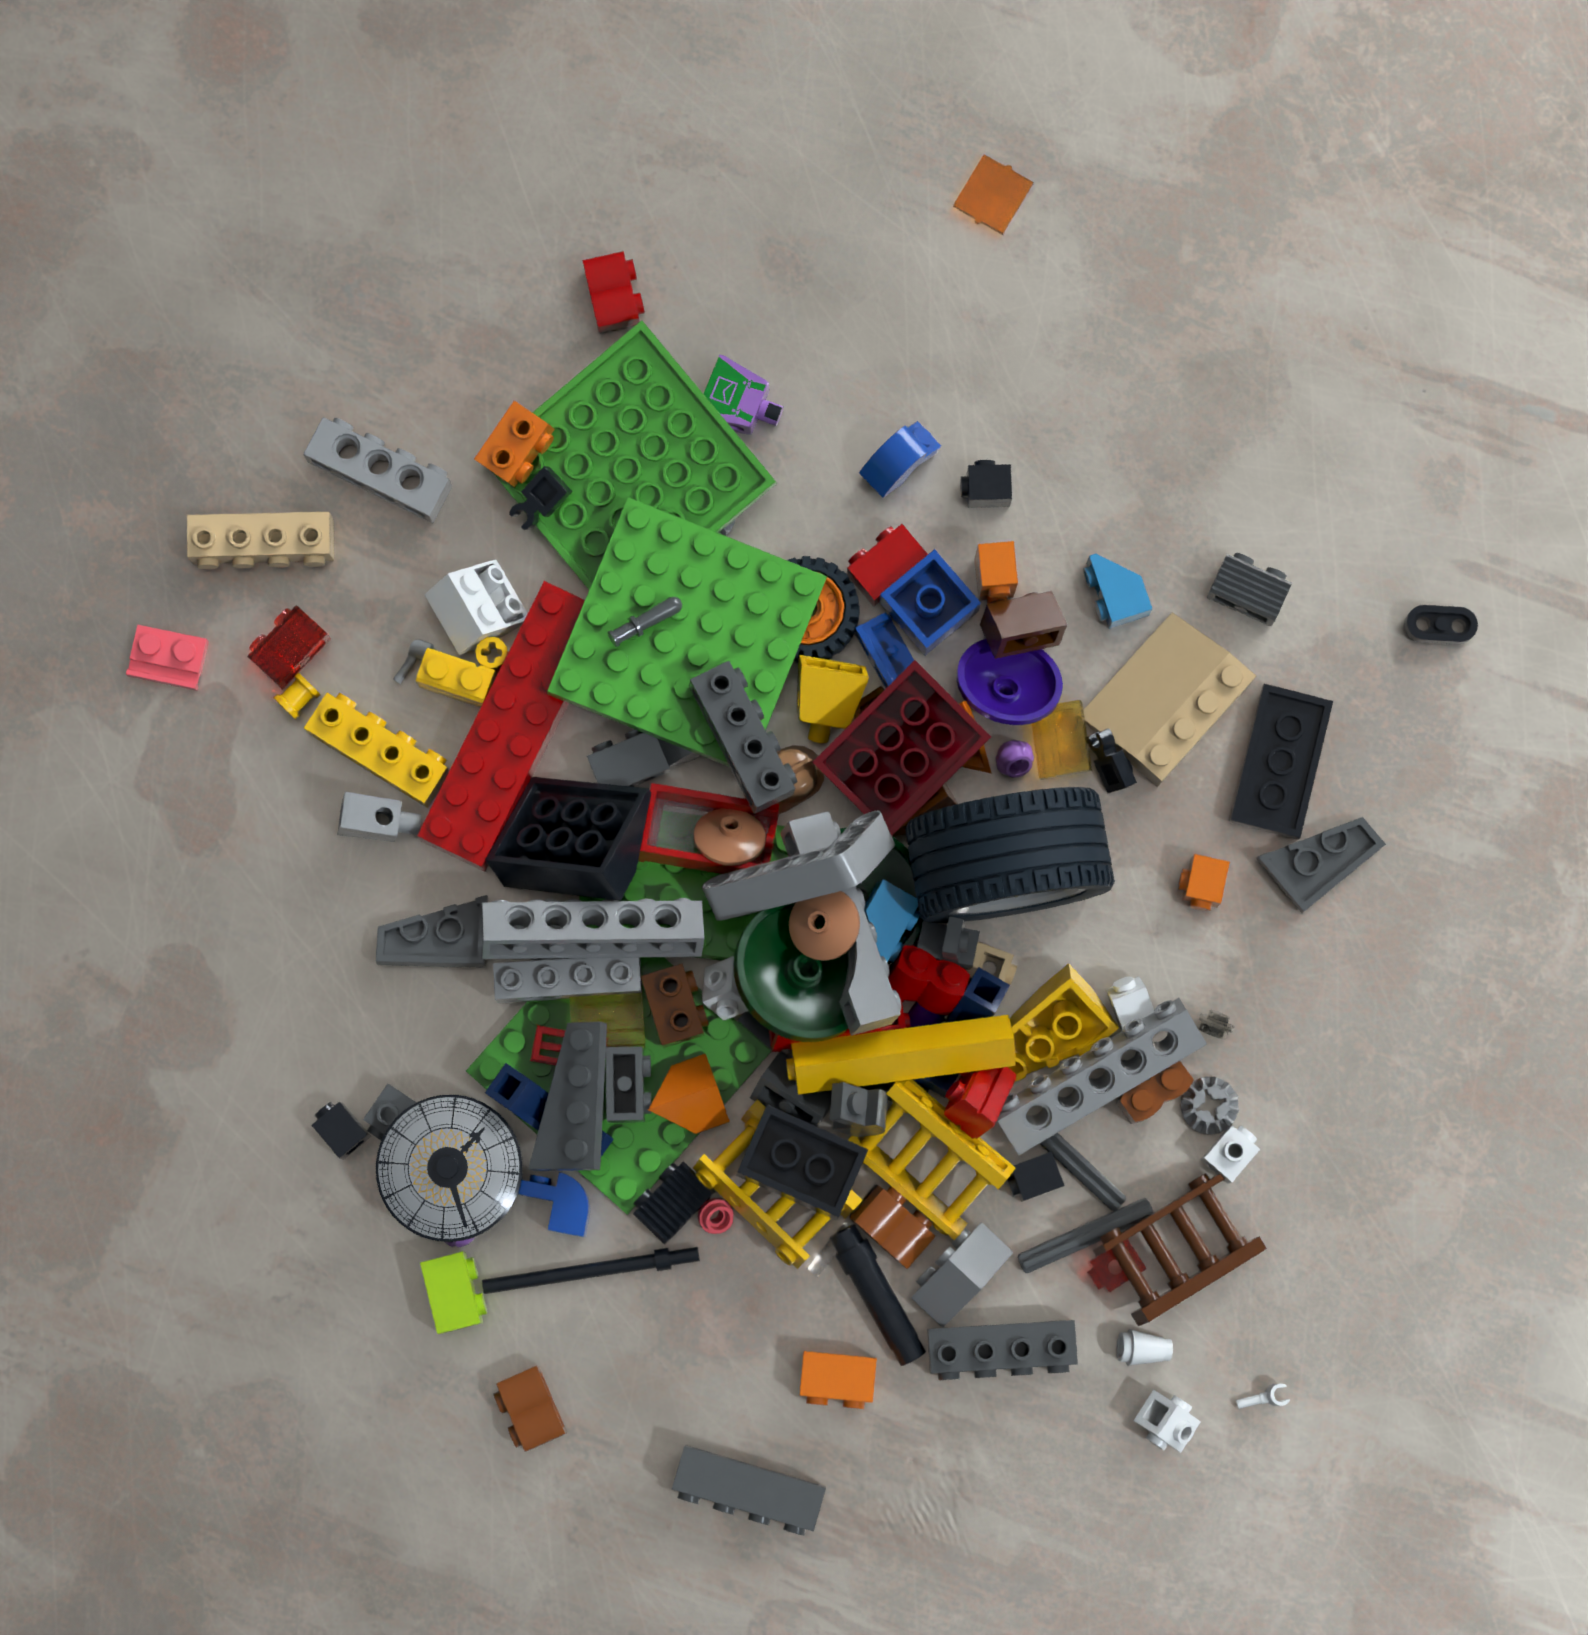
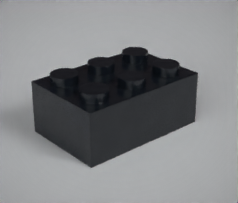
(802, 1162)

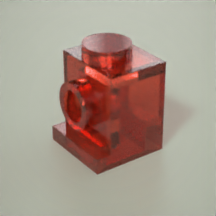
(1101, 1275)

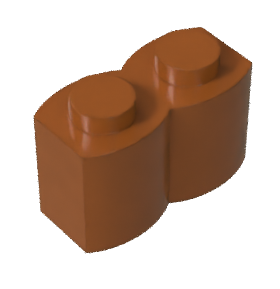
(1150, 1095)
(893, 1226)
(530, 1409)

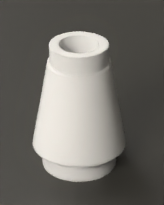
(1142, 1348)

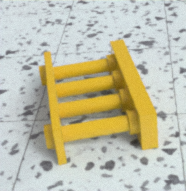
(988, 1163)
(712, 1176)

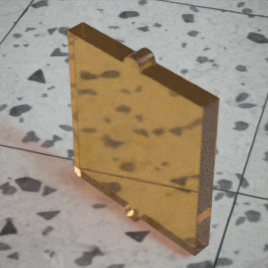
(993, 194)

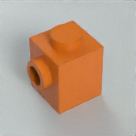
(1204, 882)

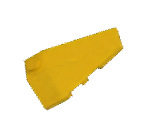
(1058, 1023)

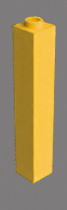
(903, 1054)

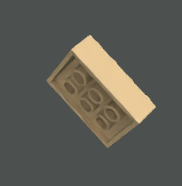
(1168, 697)

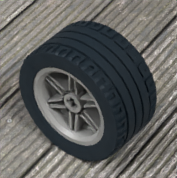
(1009, 854)

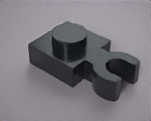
(543, 496)
(1111, 764)

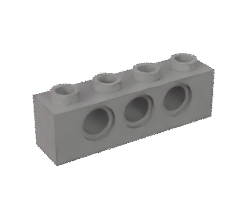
(422, 501)
(566, 978)

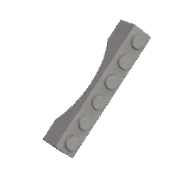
(867, 993)

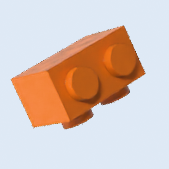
(515, 444)

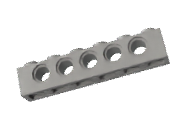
(576, 940)
(1119, 1075)

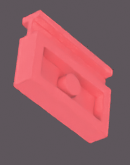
(167, 657)

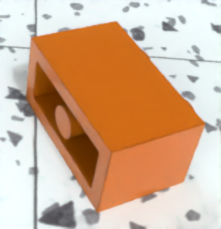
(996, 571)
(837, 1377)

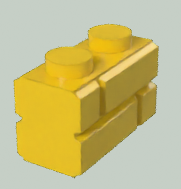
(455, 677)

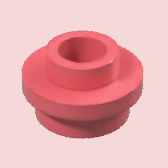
(721, 1222)

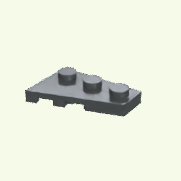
(1320, 862)

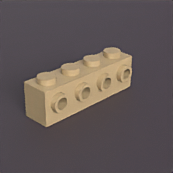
(260, 539)

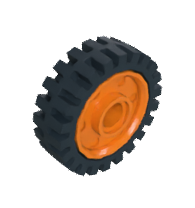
(835, 615)

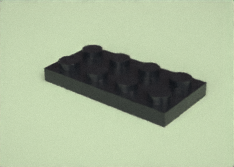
(1281, 761)

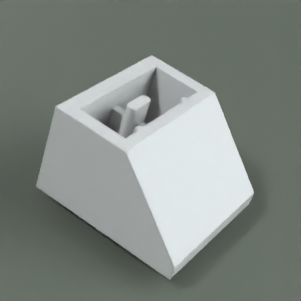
(476, 605)

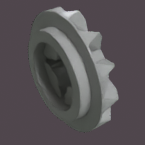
(1202, 1120)

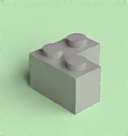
(960, 1273)

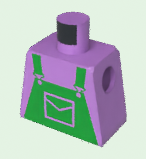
(741, 396)

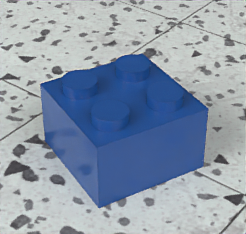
(929, 602)

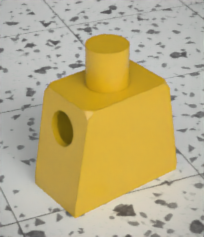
(828, 694)

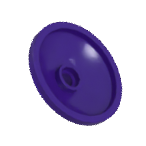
(1009, 688)

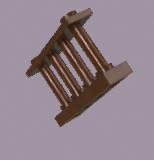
(1180, 1283)

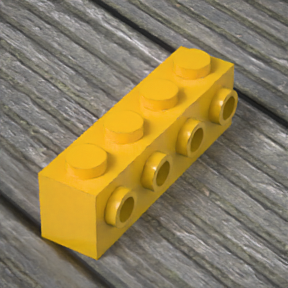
(378, 749)

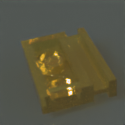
(1062, 742)
(619, 1011)

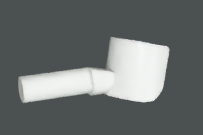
(1266, 1397)

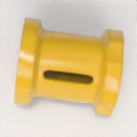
(484, 648)
(296, 696)

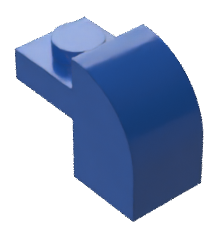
(899, 457)
(570, 1202)

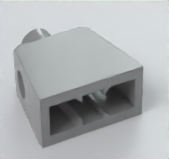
(359, 819)

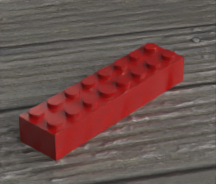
(505, 736)

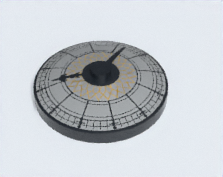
(449, 1168)

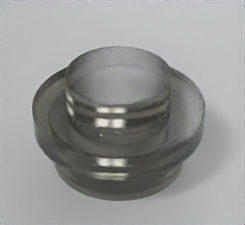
(1215, 1024)

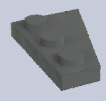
(435, 939)

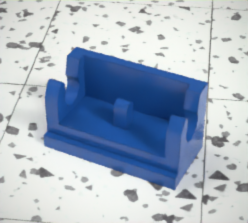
(884, 648)

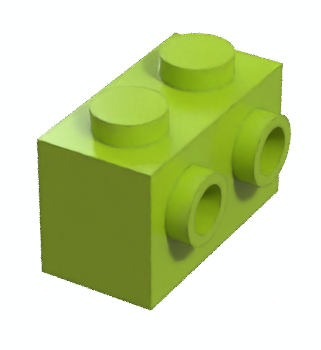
(453, 1292)

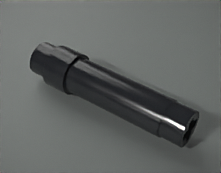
(860, 1263)

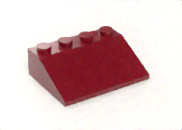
(902, 748)

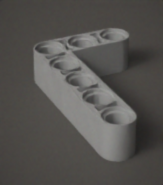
(804, 875)

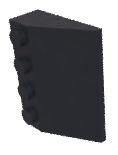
(572, 838)

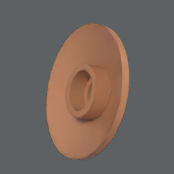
(729, 837)
(837, 934)

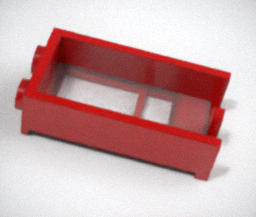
(672, 823)

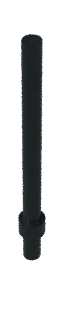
(661, 1260)

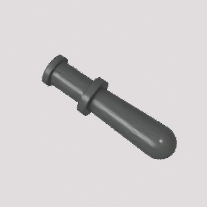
(651, 617)

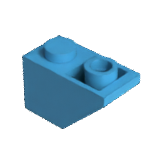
(1119, 591)
(891, 913)

